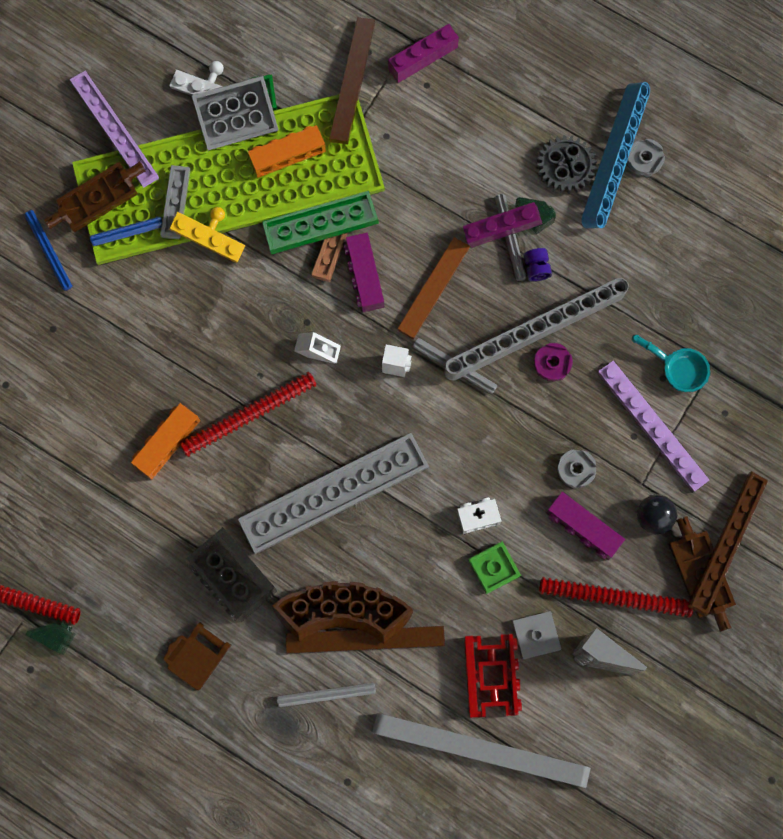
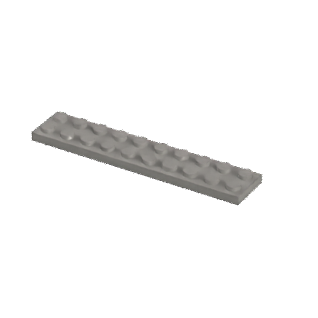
(333, 493)

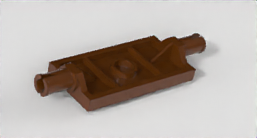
(96, 197)
(691, 559)

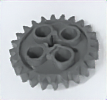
(582, 159)

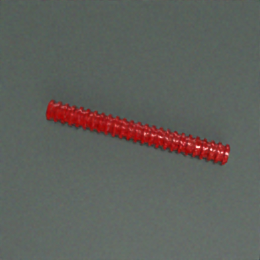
(248, 414)
(615, 597)
(39, 605)

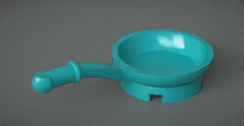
(684, 369)

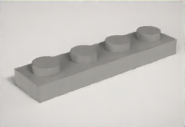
(175, 198)

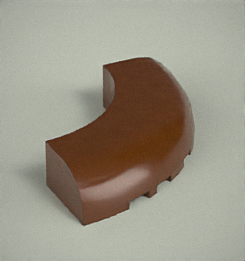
(343, 606)

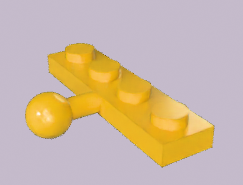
(208, 236)

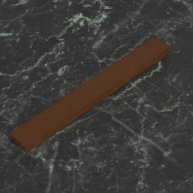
(352, 81)
(727, 544)
(359, 640)

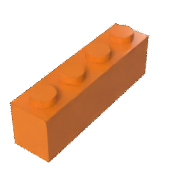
(286, 151)
(165, 441)

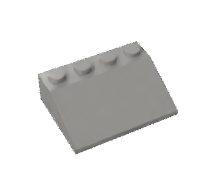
(235, 112)
(601, 652)

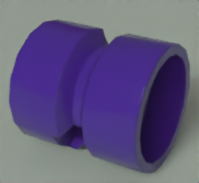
(537, 264)

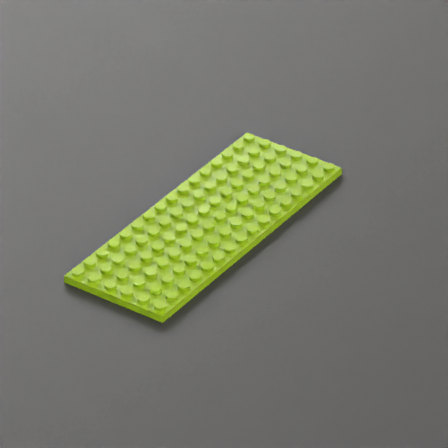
(228, 180)

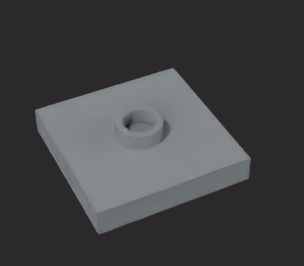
(536, 635)

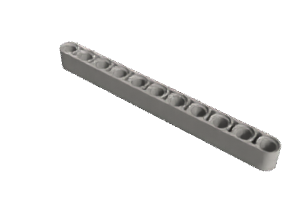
(543, 322)
(481, 750)

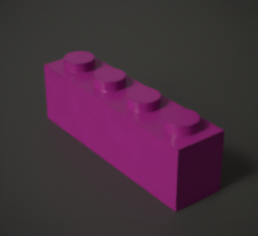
(423, 53)
(502, 225)
(364, 271)
(585, 526)

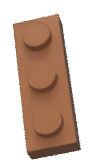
(328, 257)

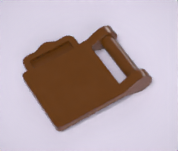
(192, 659)

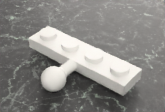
(192, 85)

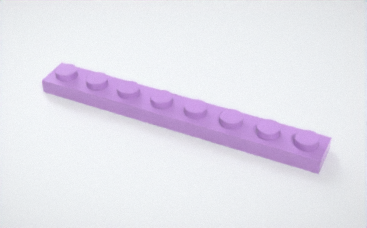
(113, 127)
(653, 426)

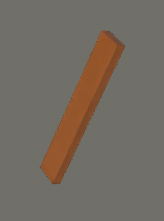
(433, 288)

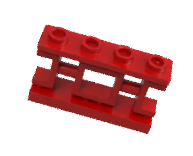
(476, 676)

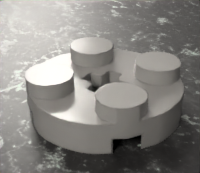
(656, 156)
(581, 458)

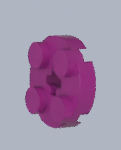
(561, 355)

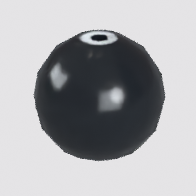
(657, 514)

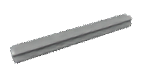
(512, 242)
(442, 358)
(324, 695)

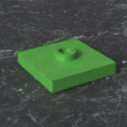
(494, 567)

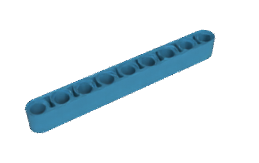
(615, 155)

